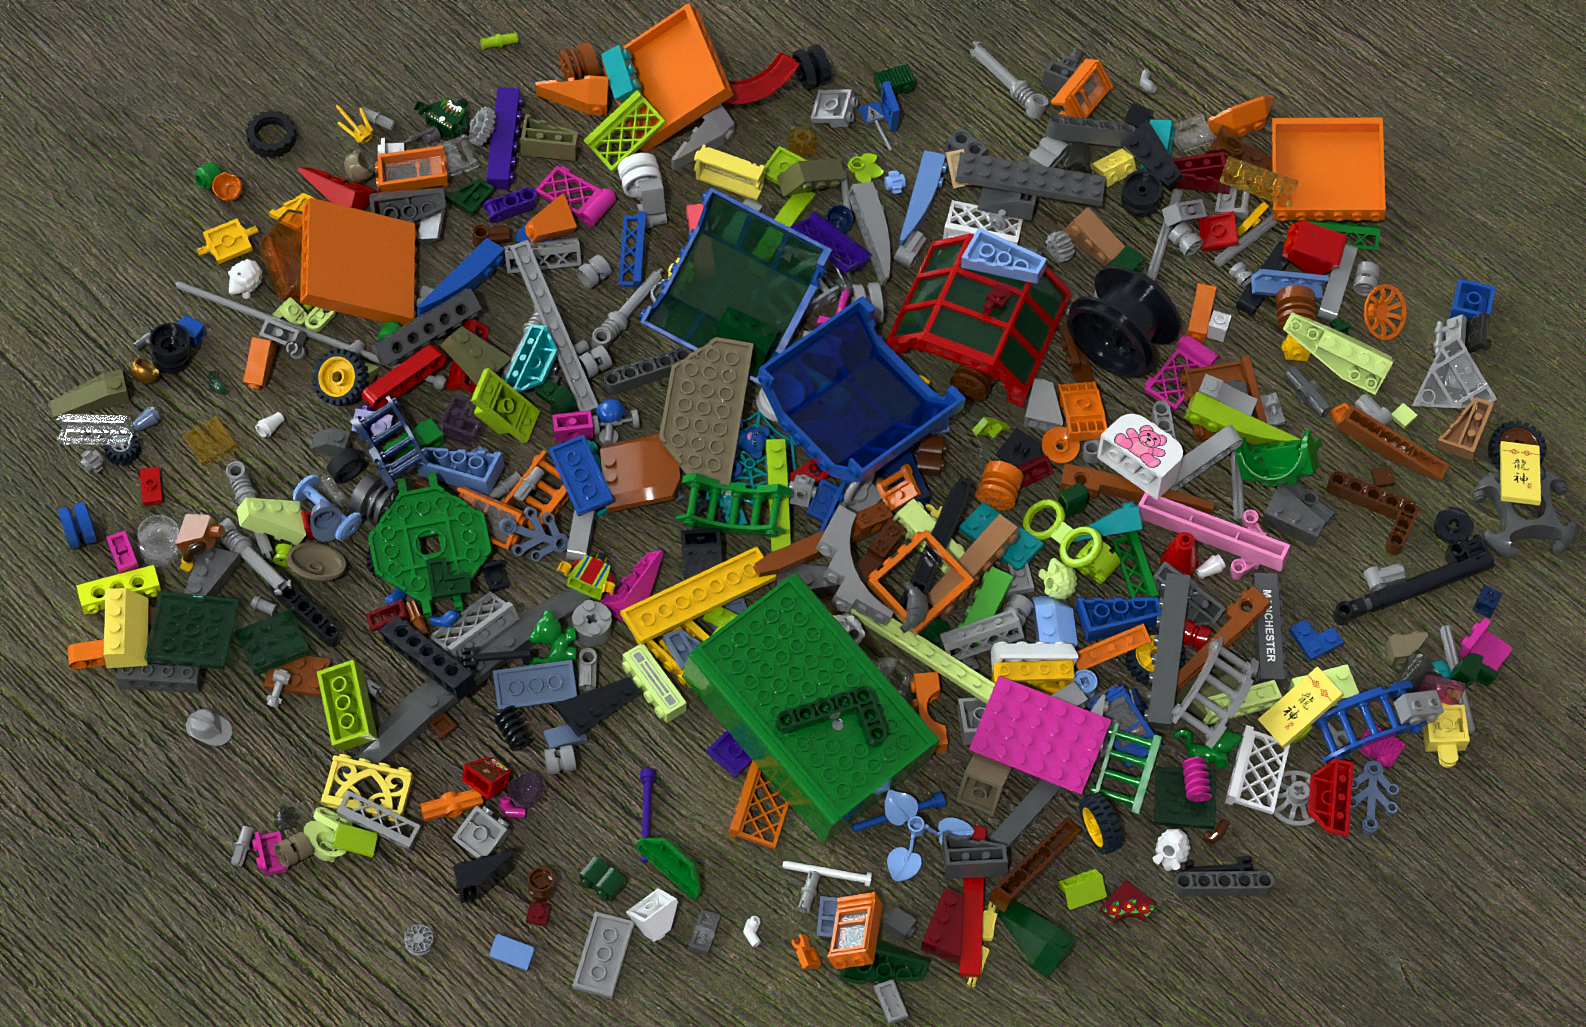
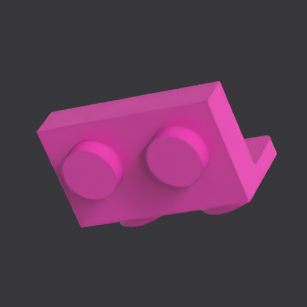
(268, 861)

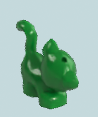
(549, 632)
(1217, 754)

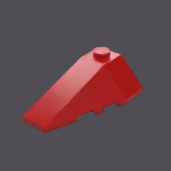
(337, 189)

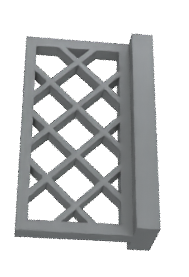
(480, 632)

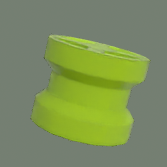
(281, 554)

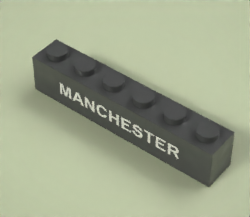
(1268, 631)

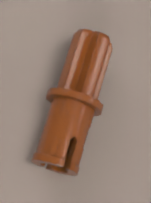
(417, 619)

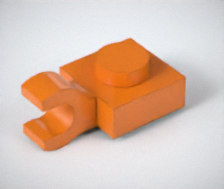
(807, 955)

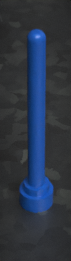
(935, 801)

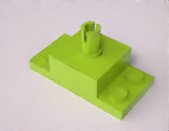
(503, 407)

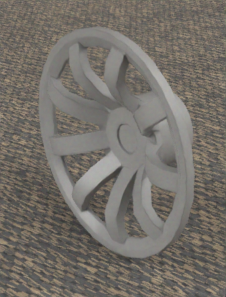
(1296, 795)

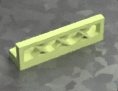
(1259, 698)

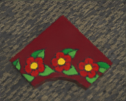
(1128, 902)

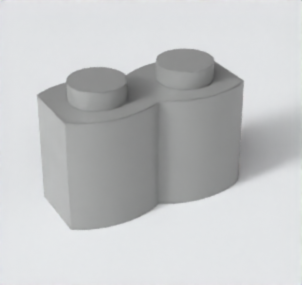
(1049, 152)

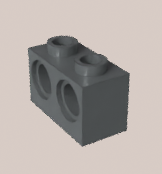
(968, 143)

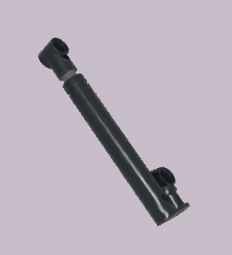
(1471, 559)

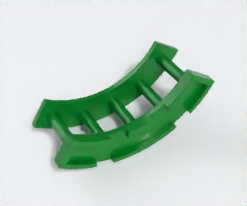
(737, 492)

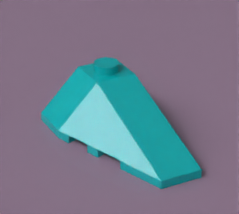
(1118, 521)

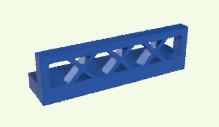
(639, 250)

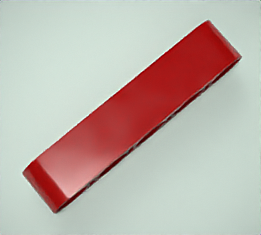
(404, 376)

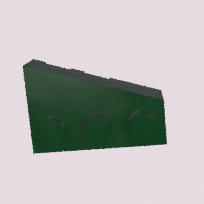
(744, 328)

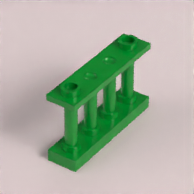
(1145, 763)

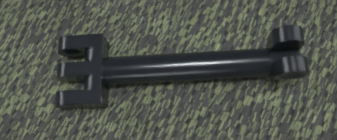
(470, 657)
(1189, 866)

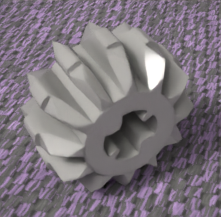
(1060, 246)

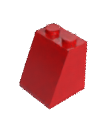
(1313, 247)

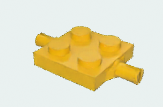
(227, 241)

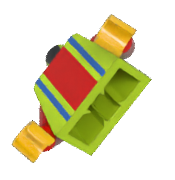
(589, 575)

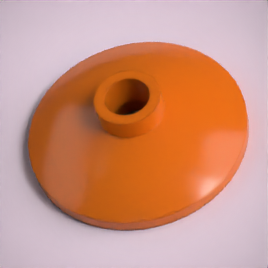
(1055, 437)

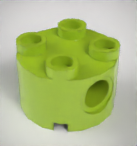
(1102, 566)

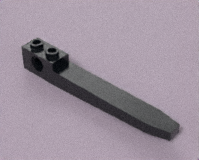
(942, 532)

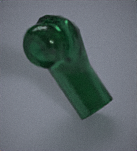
(215, 385)

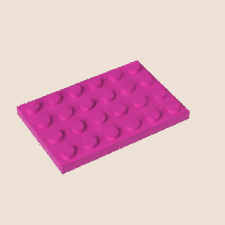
(1040, 735)

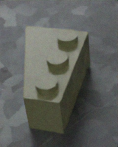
(548, 141)
(811, 176)
(473, 353)

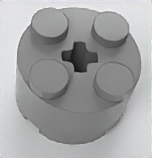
(592, 623)

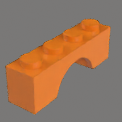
(926, 690)

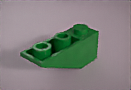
(426, 433)

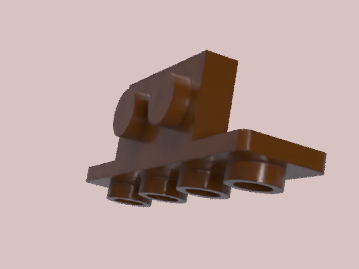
(1075, 357)

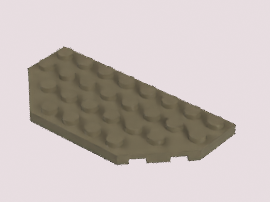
(706, 408)

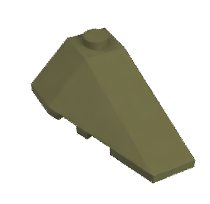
(98, 393)

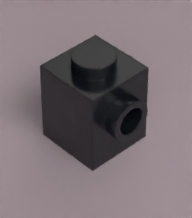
(1138, 115)

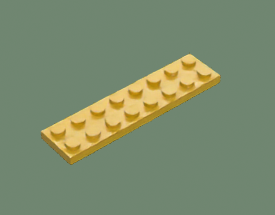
(695, 596)

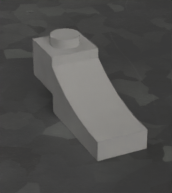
(1224, 393)

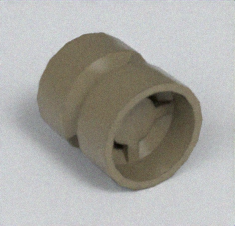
(294, 849)

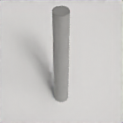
(845, 189)

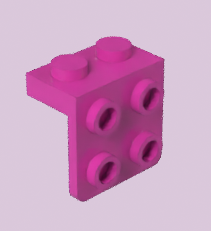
(1486, 645)

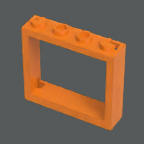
(903, 551)

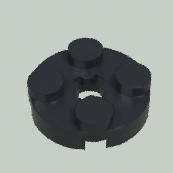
(1458, 516)

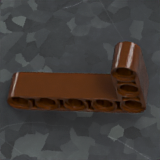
(1377, 505)

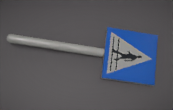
(874, 113)

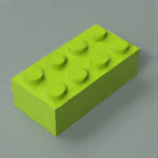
(347, 705)

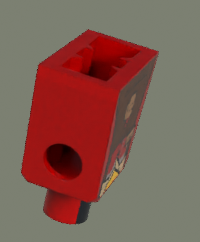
(487, 776)

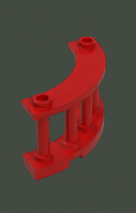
(765, 82)

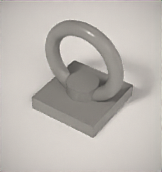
(860, 495)

